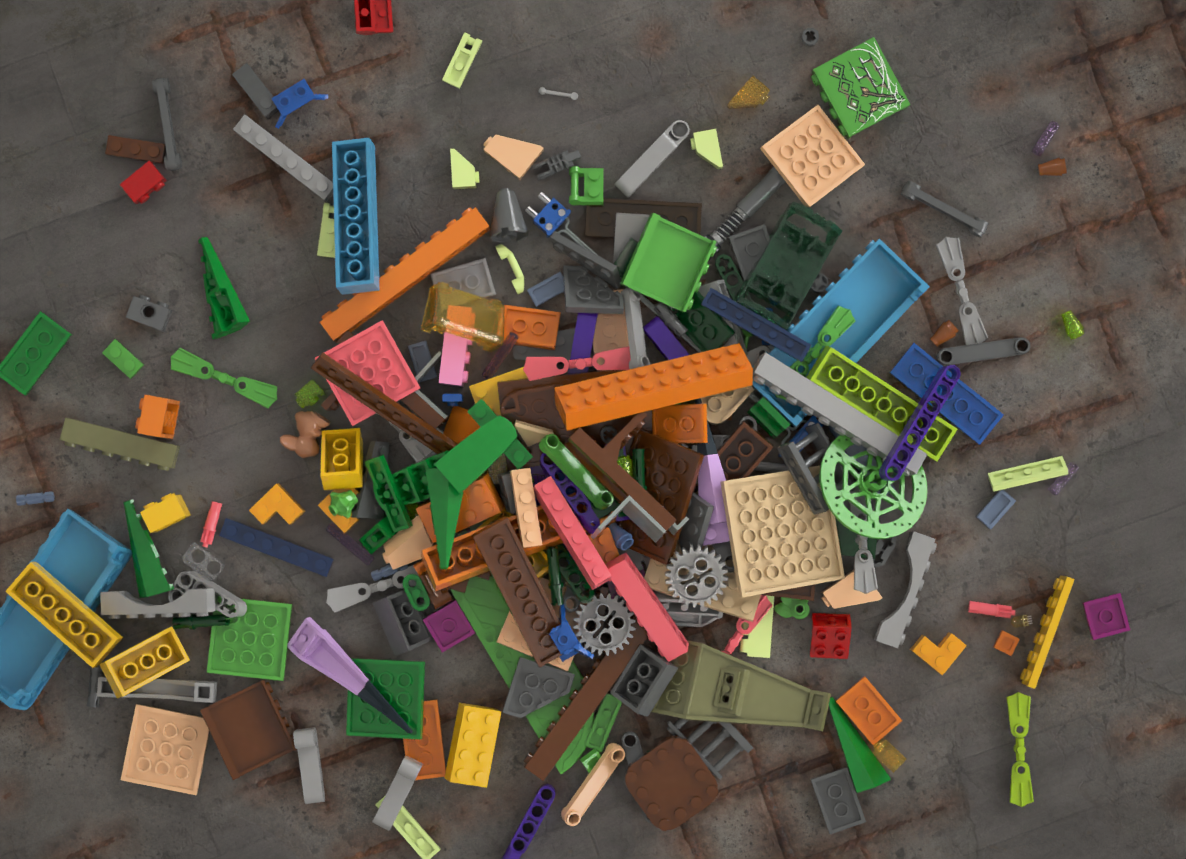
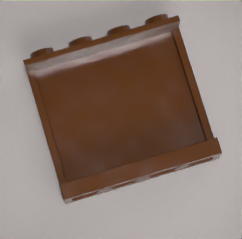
(248, 729)

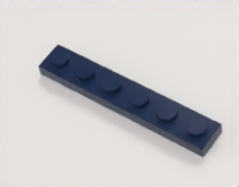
(756, 325)
(276, 547)

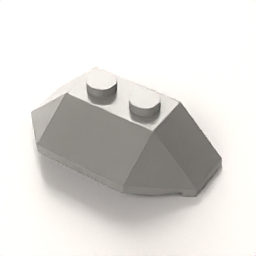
(687, 615)

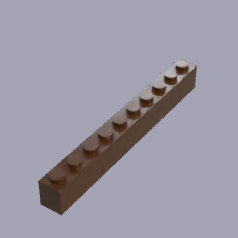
(582, 705)

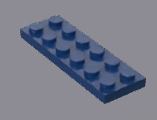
(963, 406)

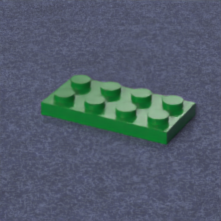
(33, 353)

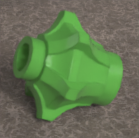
(342, 503)

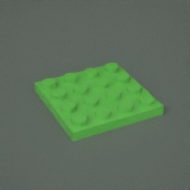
(252, 643)

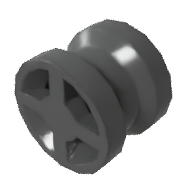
(823, 280)

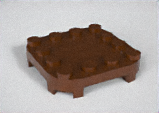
(536, 408)
(671, 783)

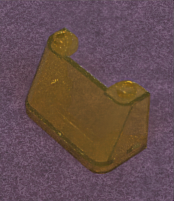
(465, 316)

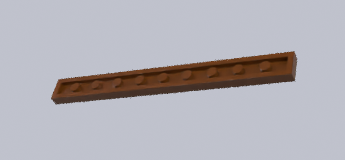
(382, 404)

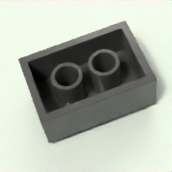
(643, 680)

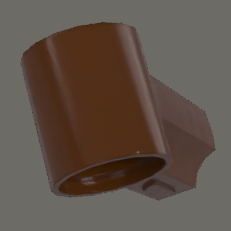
(438, 597)

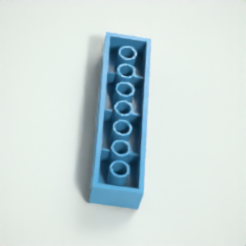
(355, 216)

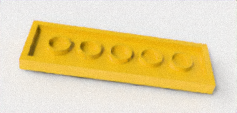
(1049, 625)

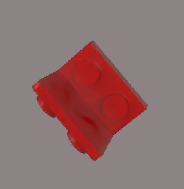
(830, 635)

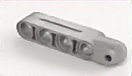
(653, 158)

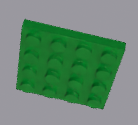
(403, 688)

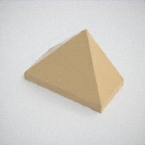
(531, 433)

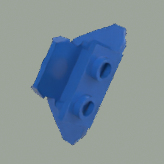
(294, 98)
(566, 640)

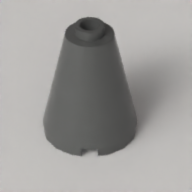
(507, 218)

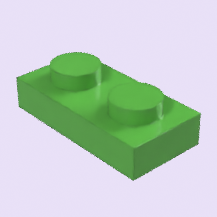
(123, 358)

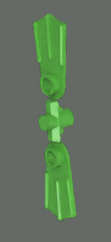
(834, 327)
(255, 390)

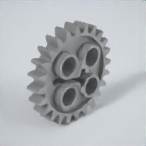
(704, 591)
(618, 635)

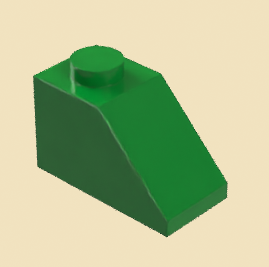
(377, 535)

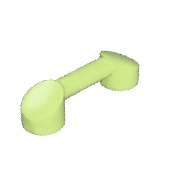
(504, 253)

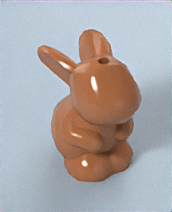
(309, 428)

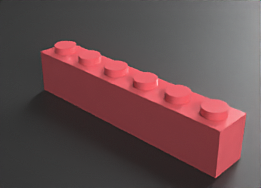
(571, 533)
(647, 607)

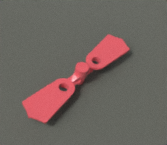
(545, 367)
(763, 607)

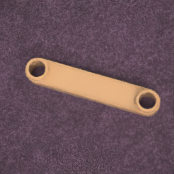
(592, 784)

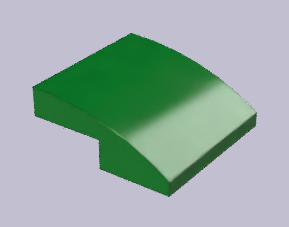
(768, 418)

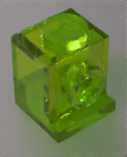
(309, 394)

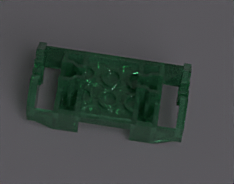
(788, 265)

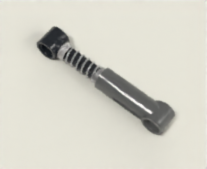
(748, 206)

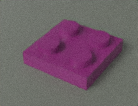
(1106, 616)
(448, 626)

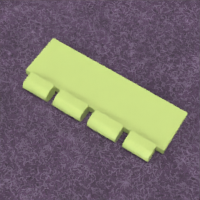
(759, 639)

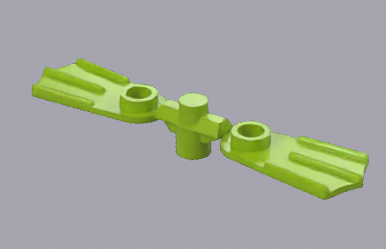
(1019, 713)

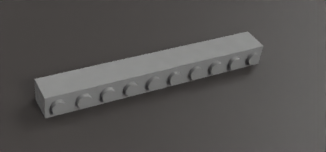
(830, 410)

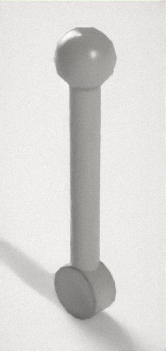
(573, 96)

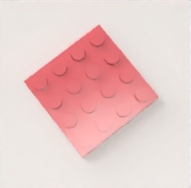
(378, 362)

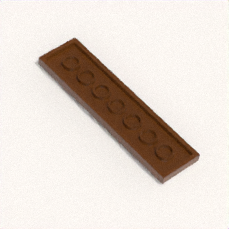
(519, 588)

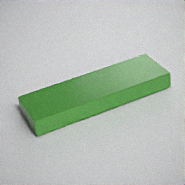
(603, 722)

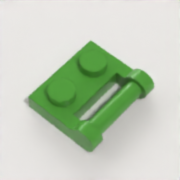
(592, 186)

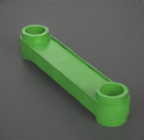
(576, 472)

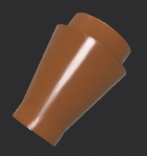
(1053, 168)
(944, 333)

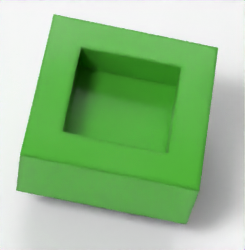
(590, 760)

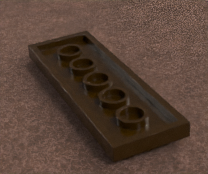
(602, 218)

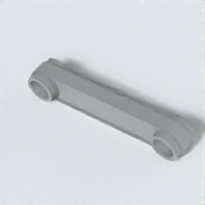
(635, 328)

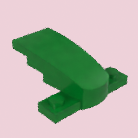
(482, 448)
(400, 488)

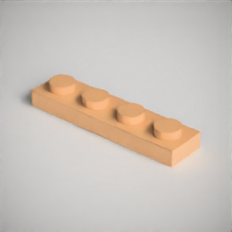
(526, 508)

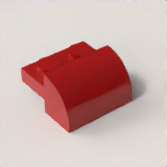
(373, 16)

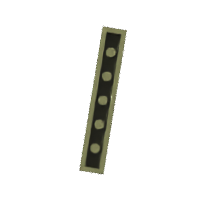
(120, 443)

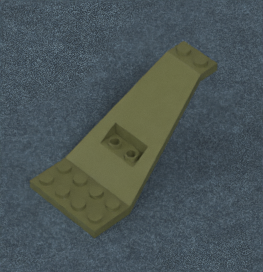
(754, 695)

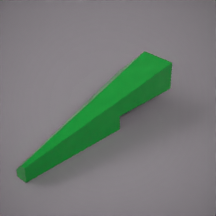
(225, 305)
(444, 511)
(147, 567)
(862, 764)

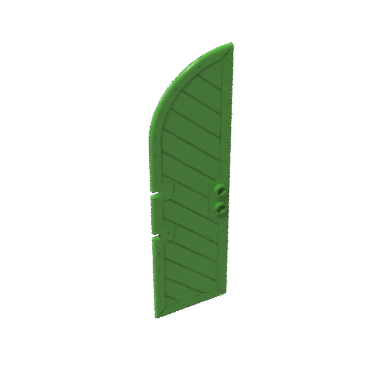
(487, 614)

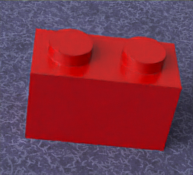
(143, 183)

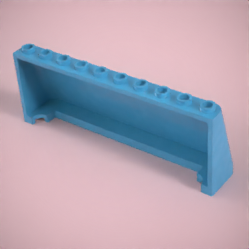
(876, 293)
(86, 564)

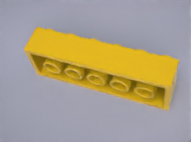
(64, 614)

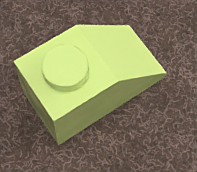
(707, 147)
(462, 172)

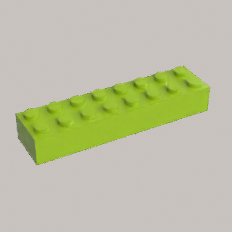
(876, 399)

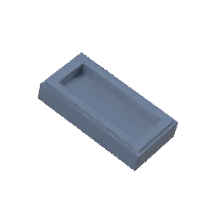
(547, 289)
(420, 357)
(995, 509)

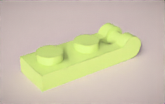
(461, 61)
(326, 244)

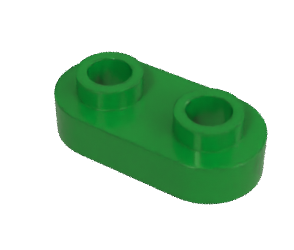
(416, 592)

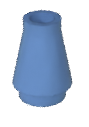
(622, 539)

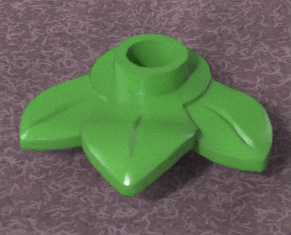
(788, 607)

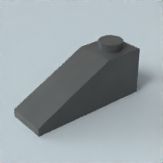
(256, 90)

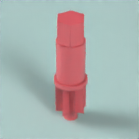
(210, 524)
(991, 609)

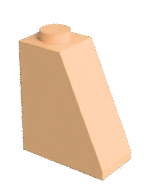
(513, 154)
(407, 545)
(843, 594)

